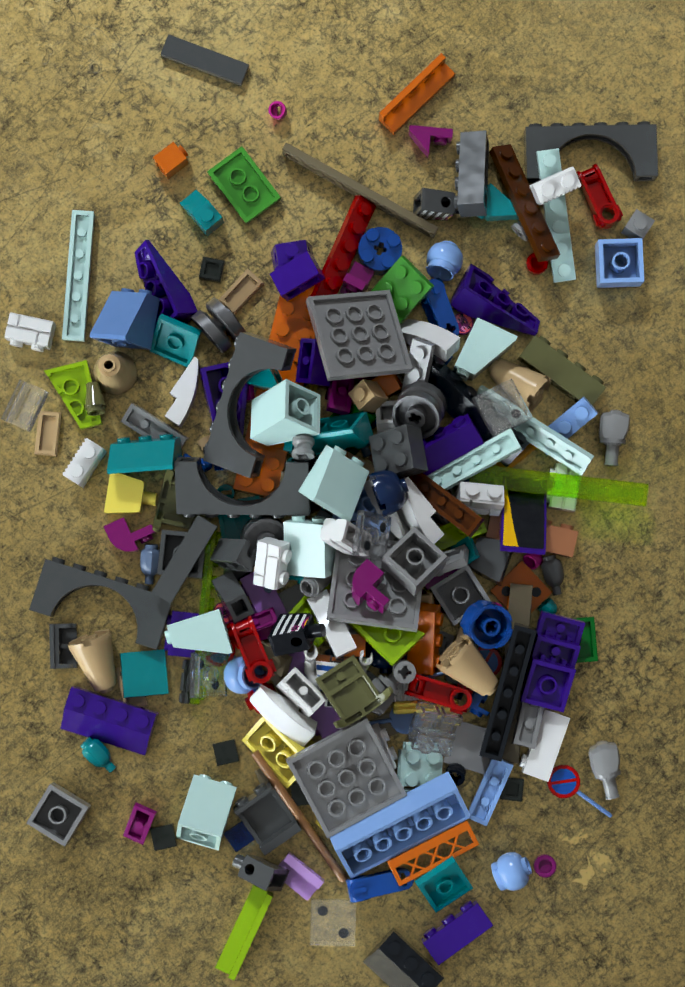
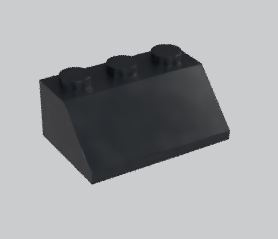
(401, 963)

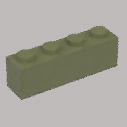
(565, 375)

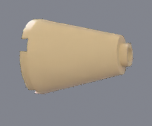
(115, 372)
(528, 382)
(96, 659)
(467, 666)

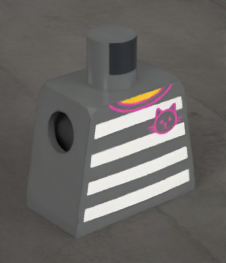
(434, 204)

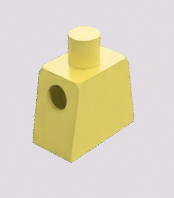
(127, 495)

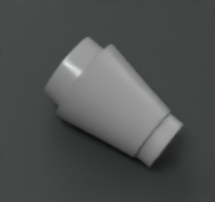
(313, 586)

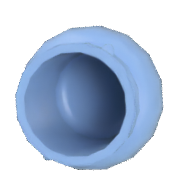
(444, 260)
(236, 677)
(511, 871)

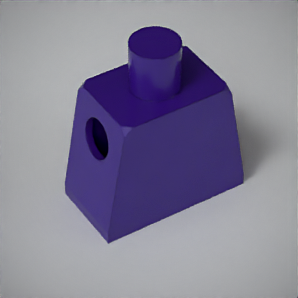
(285, 252)

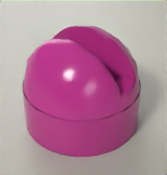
(273, 110)
(532, 560)

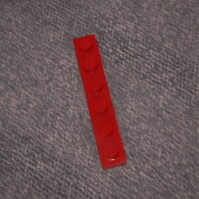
(345, 246)

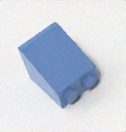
(127, 319)

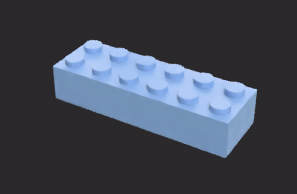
(401, 825)

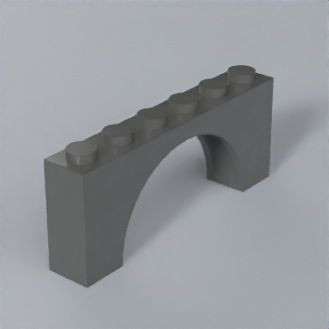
(634, 142)
(226, 443)
(199, 496)
(60, 581)

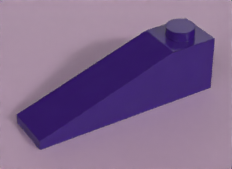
(164, 284)
(480, 298)
(212, 380)

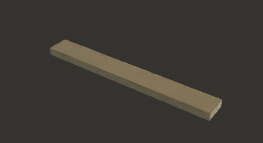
(358, 189)
(520, 610)

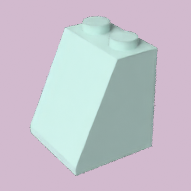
(482, 348)
(284, 413)
(335, 482)
(309, 553)
(201, 633)
(206, 811)

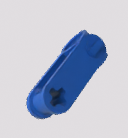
(438, 308)
(376, 884)

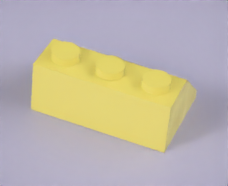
(274, 748)

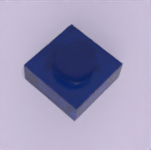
(238, 836)

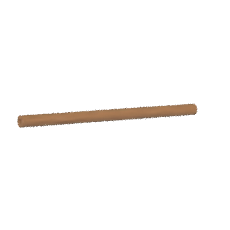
(299, 816)

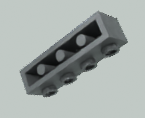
(473, 174)

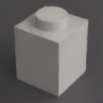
(638, 225)

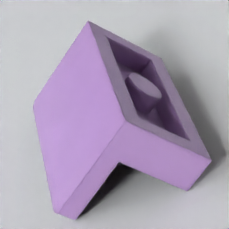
(301, 877)

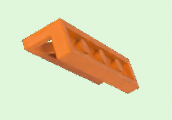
(416, 95)
(427, 845)

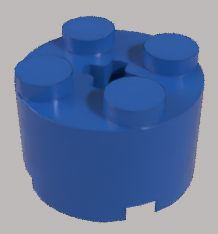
(373, 240)
(498, 620)

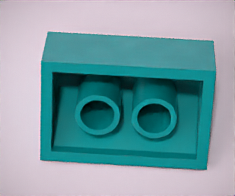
(343, 431)
(143, 454)

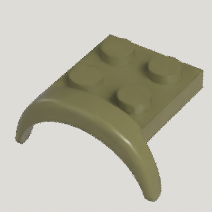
(166, 507)
(351, 692)

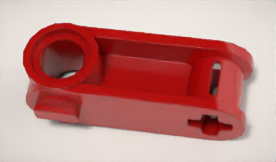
(599, 197)
(252, 650)
(439, 693)

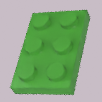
(244, 185)
(406, 286)

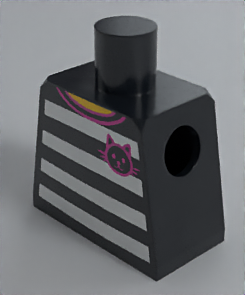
(294, 633)

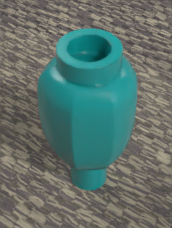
(97, 754)

